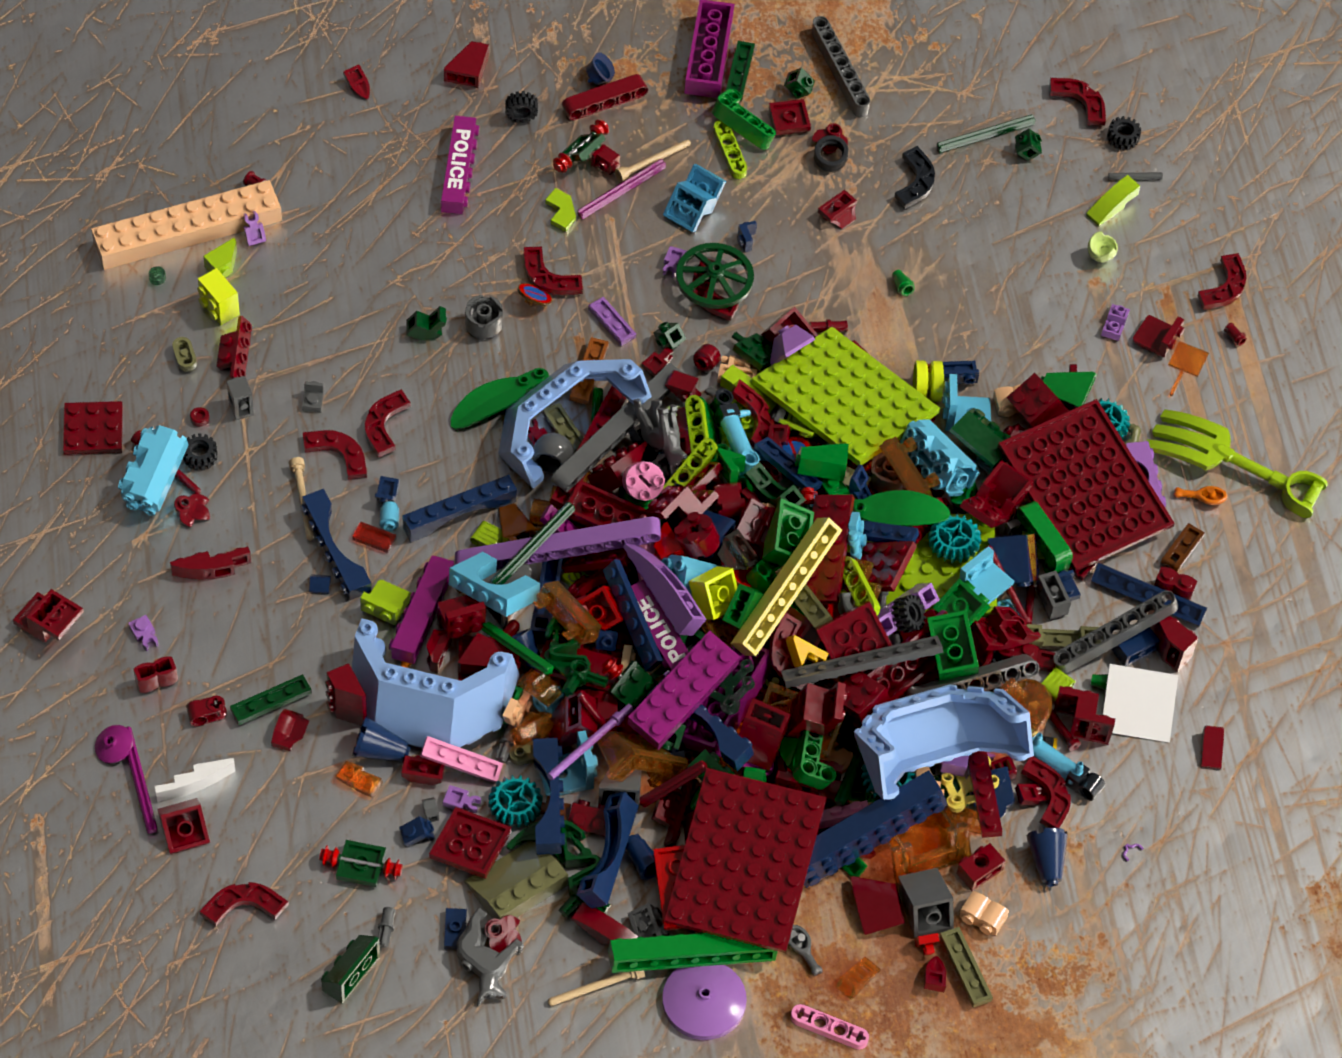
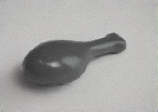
(801, 943)

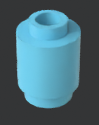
(389, 516)

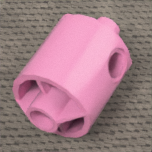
(643, 480)

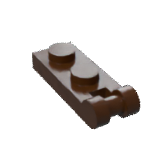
(1182, 547)

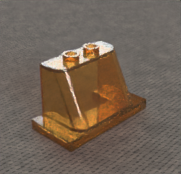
(629, 752)
(930, 845)

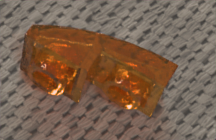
(358, 779)

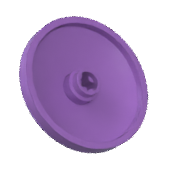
(704, 1001)

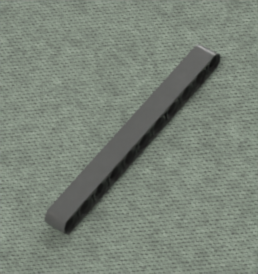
(609, 435)

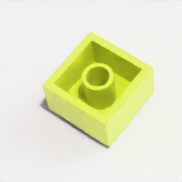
(218, 297)
(714, 591)

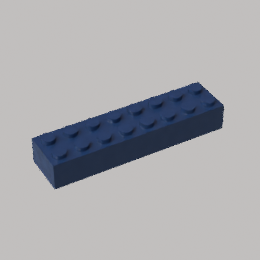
(874, 826)

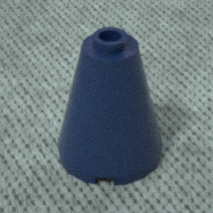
(379, 743)
(1049, 853)

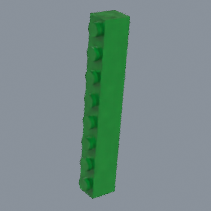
(682, 952)

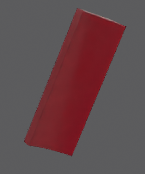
(904, 674)

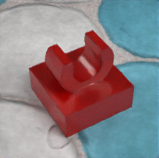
(927, 942)

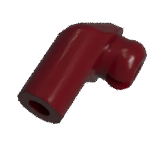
(512, 627)

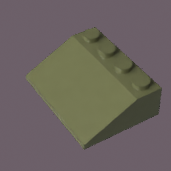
(518, 882)

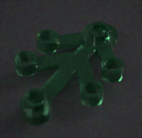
(730, 683)

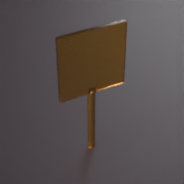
(1188, 360)

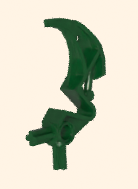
(567, 662)
(583, 859)

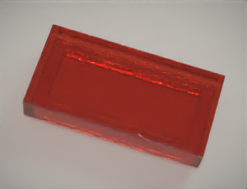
(374, 537)

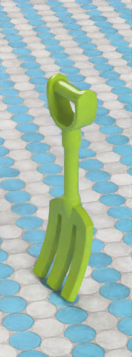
(1219, 450)

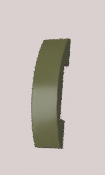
(1057, 639)

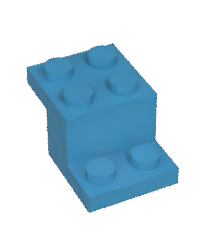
(694, 198)

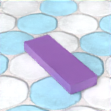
(612, 321)

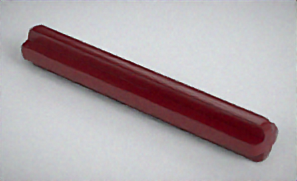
(673, 783)

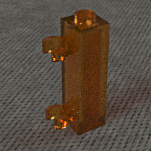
(904, 468)
(568, 613)

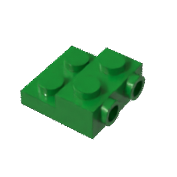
(961, 598)

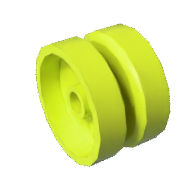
(929, 381)

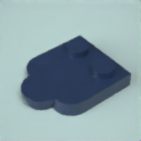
(1004, 791)

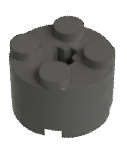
(483, 317)
(882, 475)

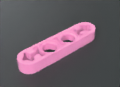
(828, 1029)

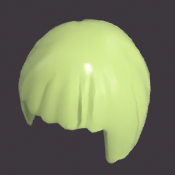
(1102, 247)

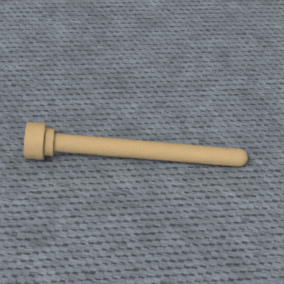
(623, 173)
(297, 467)
(594, 986)

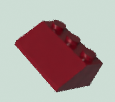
(345, 695)

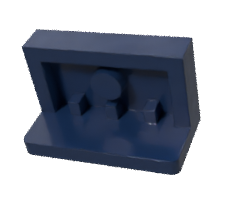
(966, 371)

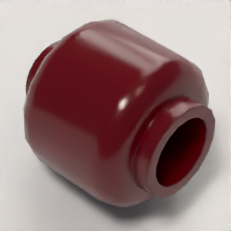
(706, 357)

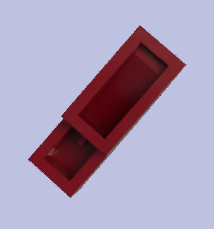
(600, 925)

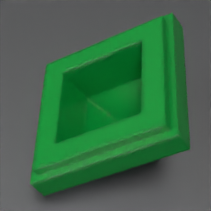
(856, 868)

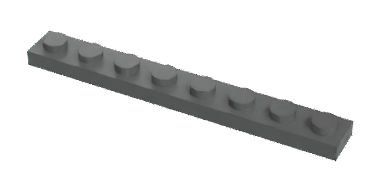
(862, 661)

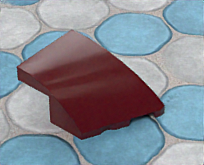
(755, 522)
(1003, 630)
(877, 904)

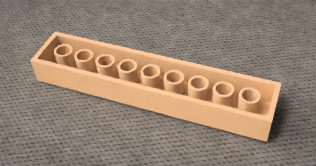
(184, 224)

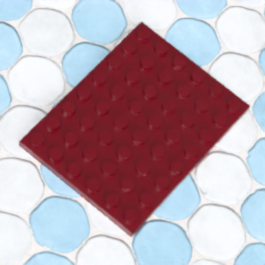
(1087, 483)
(745, 860)

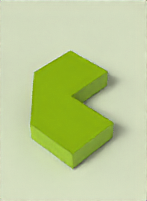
(563, 203)

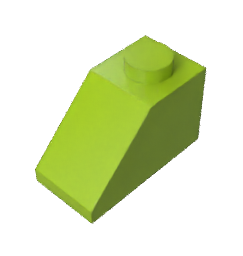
(222, 258)

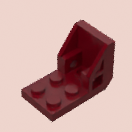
(998, 496)

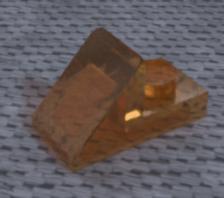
(540, 687)

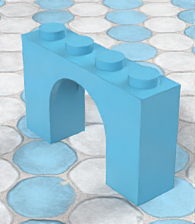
(502, 598)

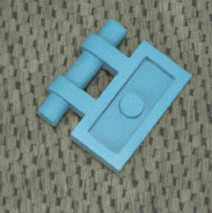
(856, 538)

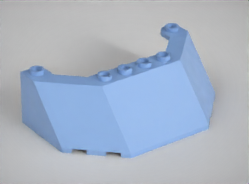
(515, 449)
(428, 704)
(938, 728)

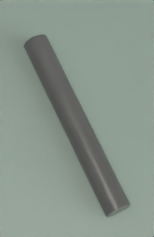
(1137, 176)

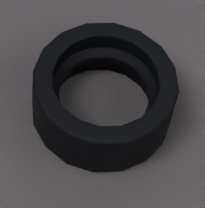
(833, 141)

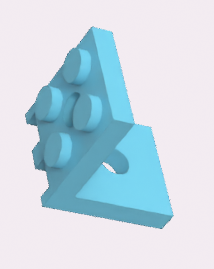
(958, 406)
(580, 773)

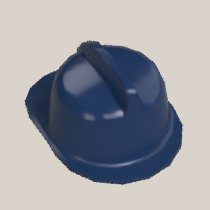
(600, 69)

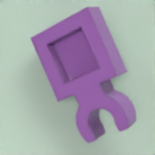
(254, 231)
(672, 259)
(143, 630)
(460, 798)

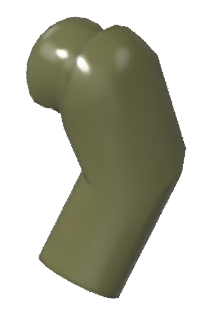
(1135, 433)

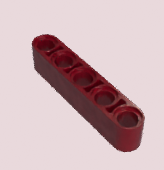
(605, 97)

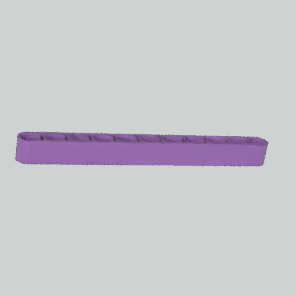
(573, 542)

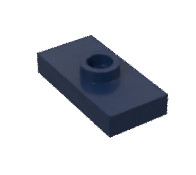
(454, 926)

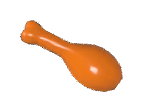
(1209, 495)

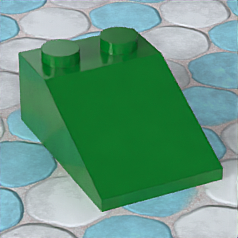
(786, 531)
(957, 643)

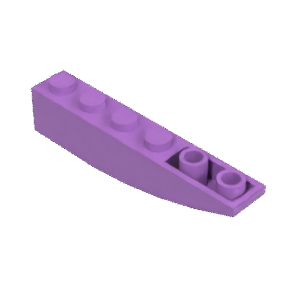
(668, 591)

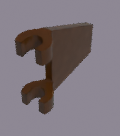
(514, 523)

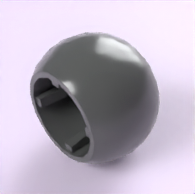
(552, 452)

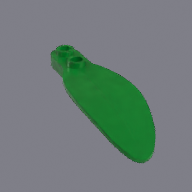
(495, 397)
(902, 508)

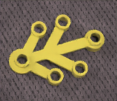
(958, 801)

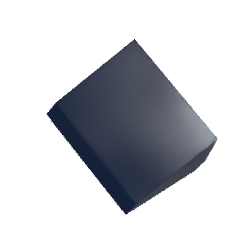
(319, 584)

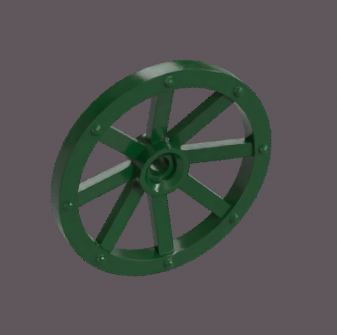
(714, 274)

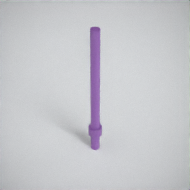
(615, 720)

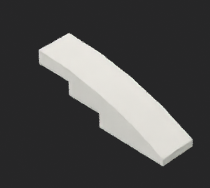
(202, 777)

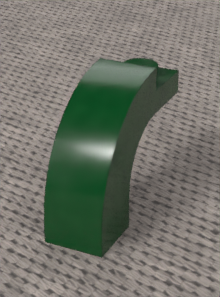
(769, 490)

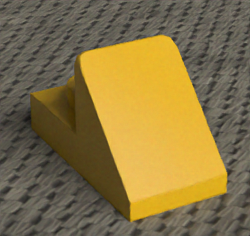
(802, 650)

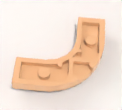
(517, 709)

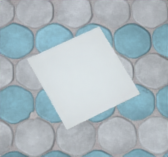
(1141, 702)

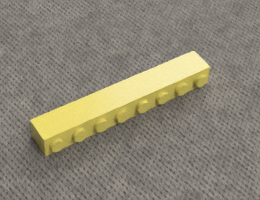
(786, 586)

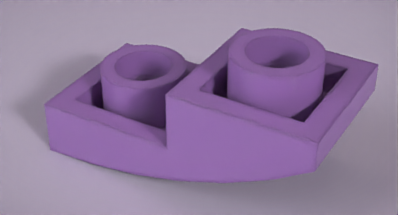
(1115, 322)

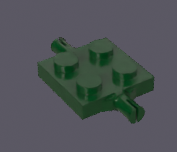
(753, 349)

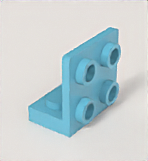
(986, 575)

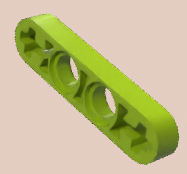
(730, 149)
(702, 428)
(686, 466)
(860, 586)

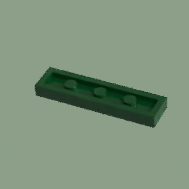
(741, 66)
(270, 699)

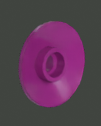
(116, 750)

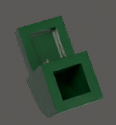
(426, 326)

